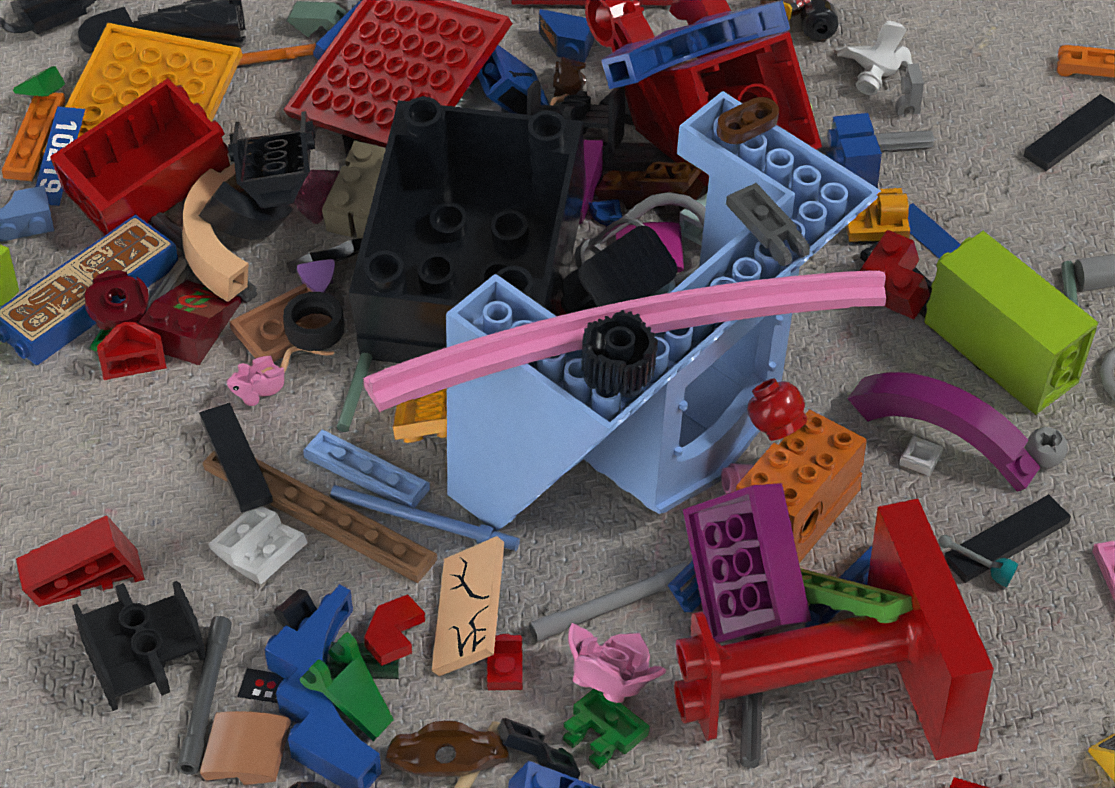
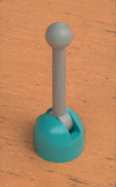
(1001, 570)

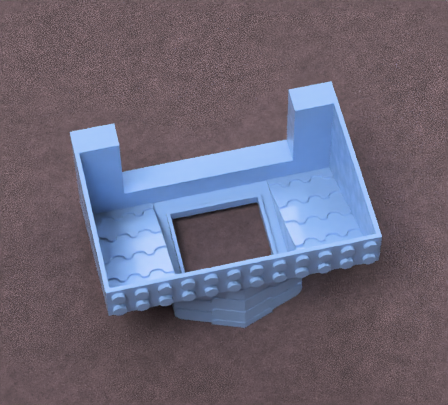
(669, 443)

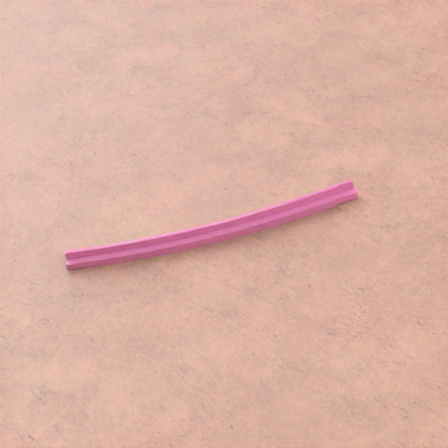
(660, 312)

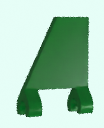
(352, 689)

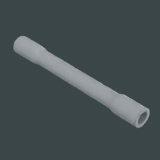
(560, 621)

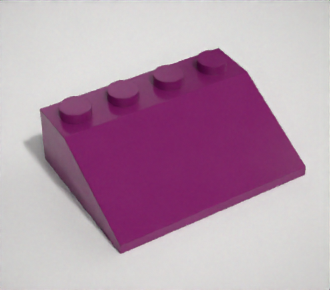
(746, 563)

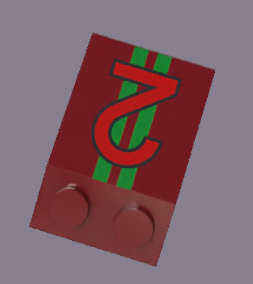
(189, 320)

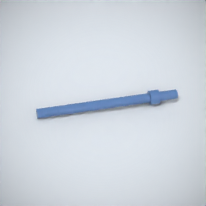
(480, 533)

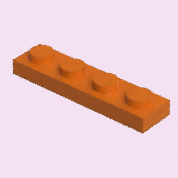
(32, 138)

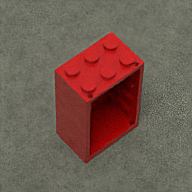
(141, 158)

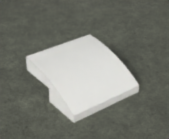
(257, 544)

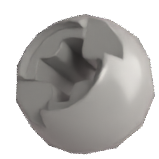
(1047, 447)

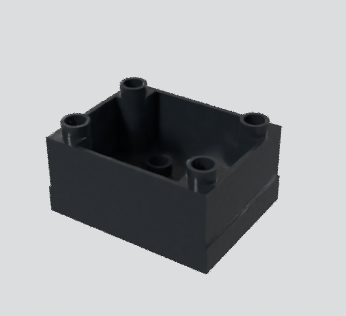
(455, 206)

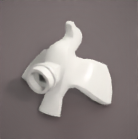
(880, 59)

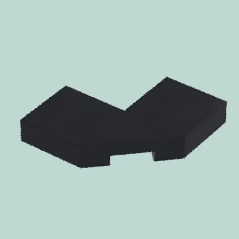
(335, 253)
(531, 742)

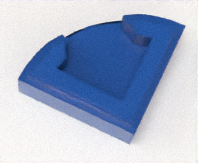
(605, 211)

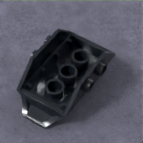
(273, 164)

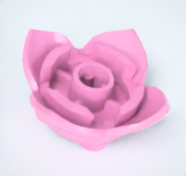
(615, 667)

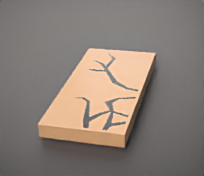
(468, 606)

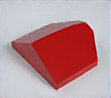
(130, 351)

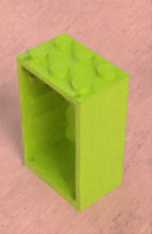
(1009, 321)

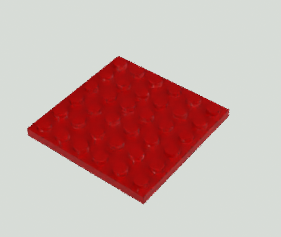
(393, 55)

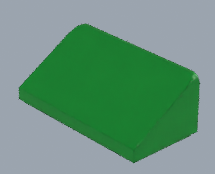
(41, 84)

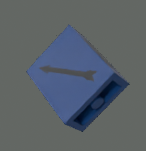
(507, 81)

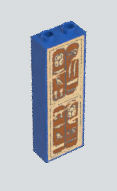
(54, 307)

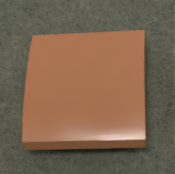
(245, 747)

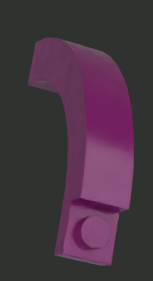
(952, 409)

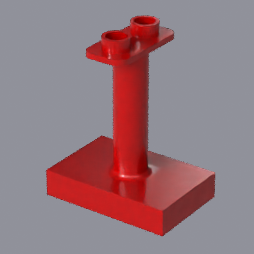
(931, 645)

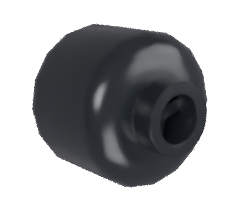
(819, 20)

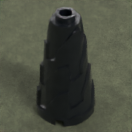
(200, 20)

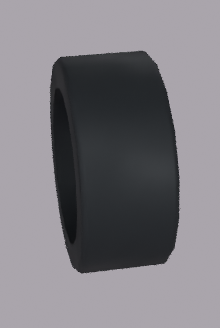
(318, 338)

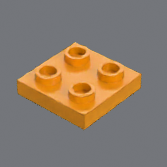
(886, 212)

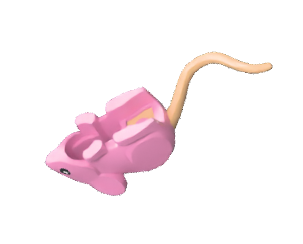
(262, 377)

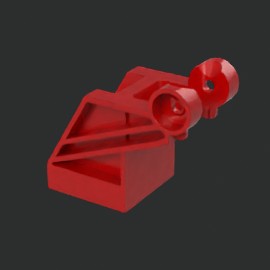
(671, 96)

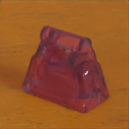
(314, 193)

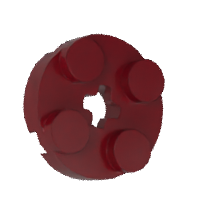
(112, 283)

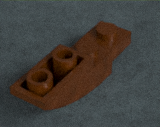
(639, 185)

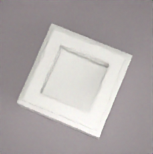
(921, 456)

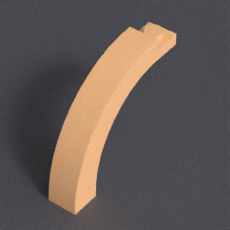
(205, 254)

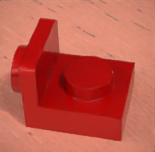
(506, 664)

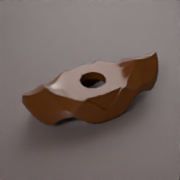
(473, 748)

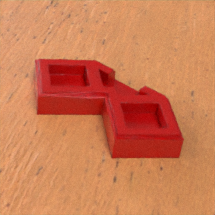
(385, 635)

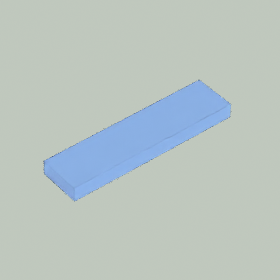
(366, 469)

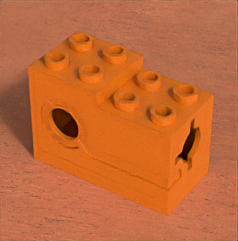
(817, 473)

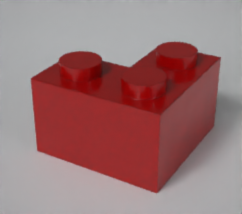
(903, 287)

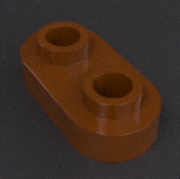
(747, 120)

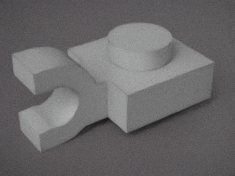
(912, 87)

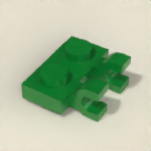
(611, 720)

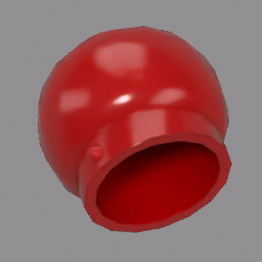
(777, 409)

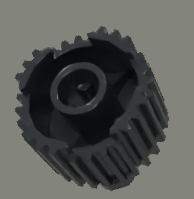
(619, 354)

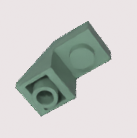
(309, 16)

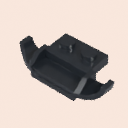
(44, 14)

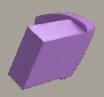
(317, 274)

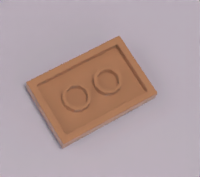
(263, 327)

